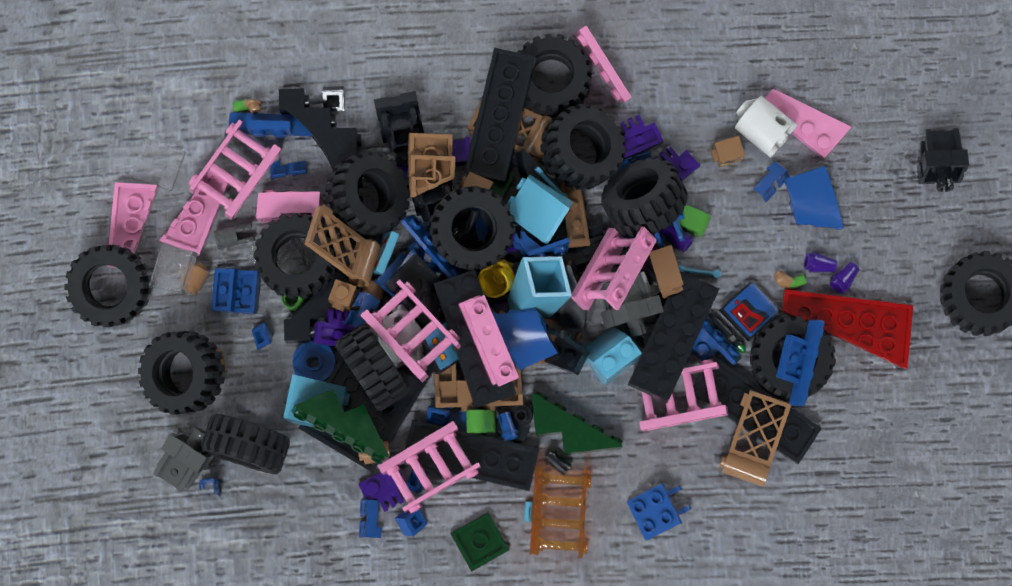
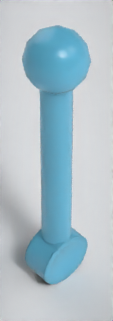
(539, 171)
(716, 274)

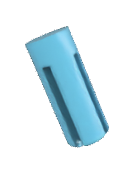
(528, 511)

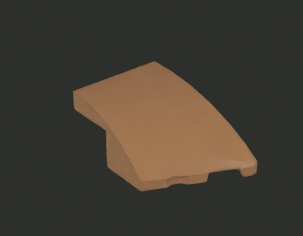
(429, 161)

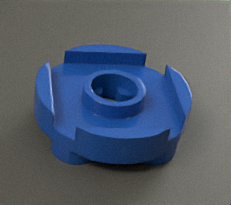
(310, 350)

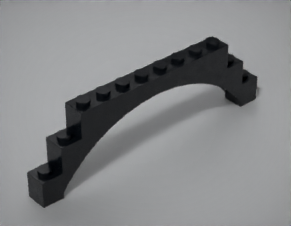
(337, 146)

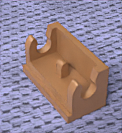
(666, 271)

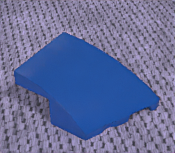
(814, 199)
(525, 336)

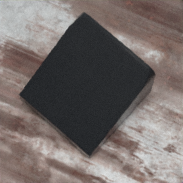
(333, 98)

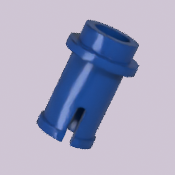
(507, 426)

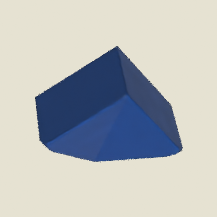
(411, 523)

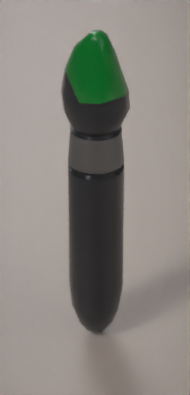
(727, 332)

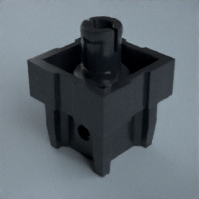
(398, 118)
(942, 159)
(427, 201)

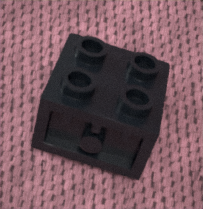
(570, 353)

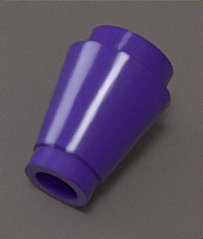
(671, 234)
(818, 263)
(844, 278)

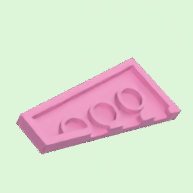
(602, 64)
(814, 128)
(129, 213)
(196, 220)

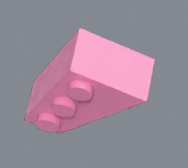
(274, 204)

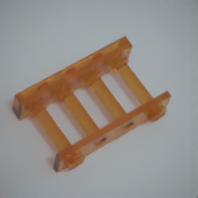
(540, 522)

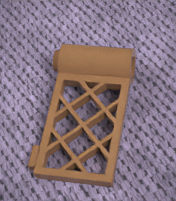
(533, 141)
(361, 259)
(740, 463)

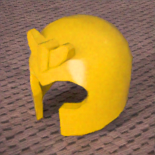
(497, 279)

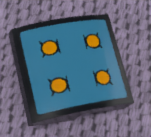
(447, 357)

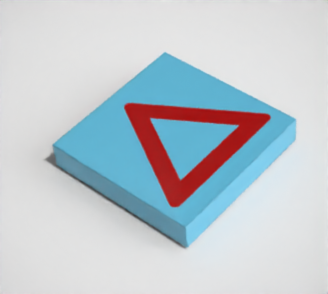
(387, 243)

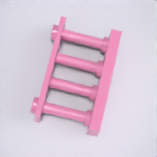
(243, 188)
(602, 262)
(488, 340)
(404, 351)
(693, 412)
(428, 445)

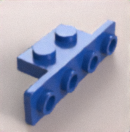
(269, 124)
(427, 250)
(712, 340)
(799, 360)

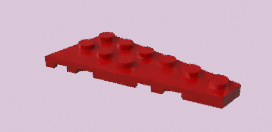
(867, 324)

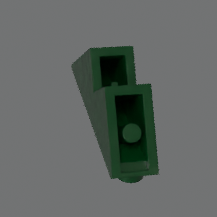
(349, 427)
(576, 434)

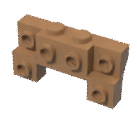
(456, 393)

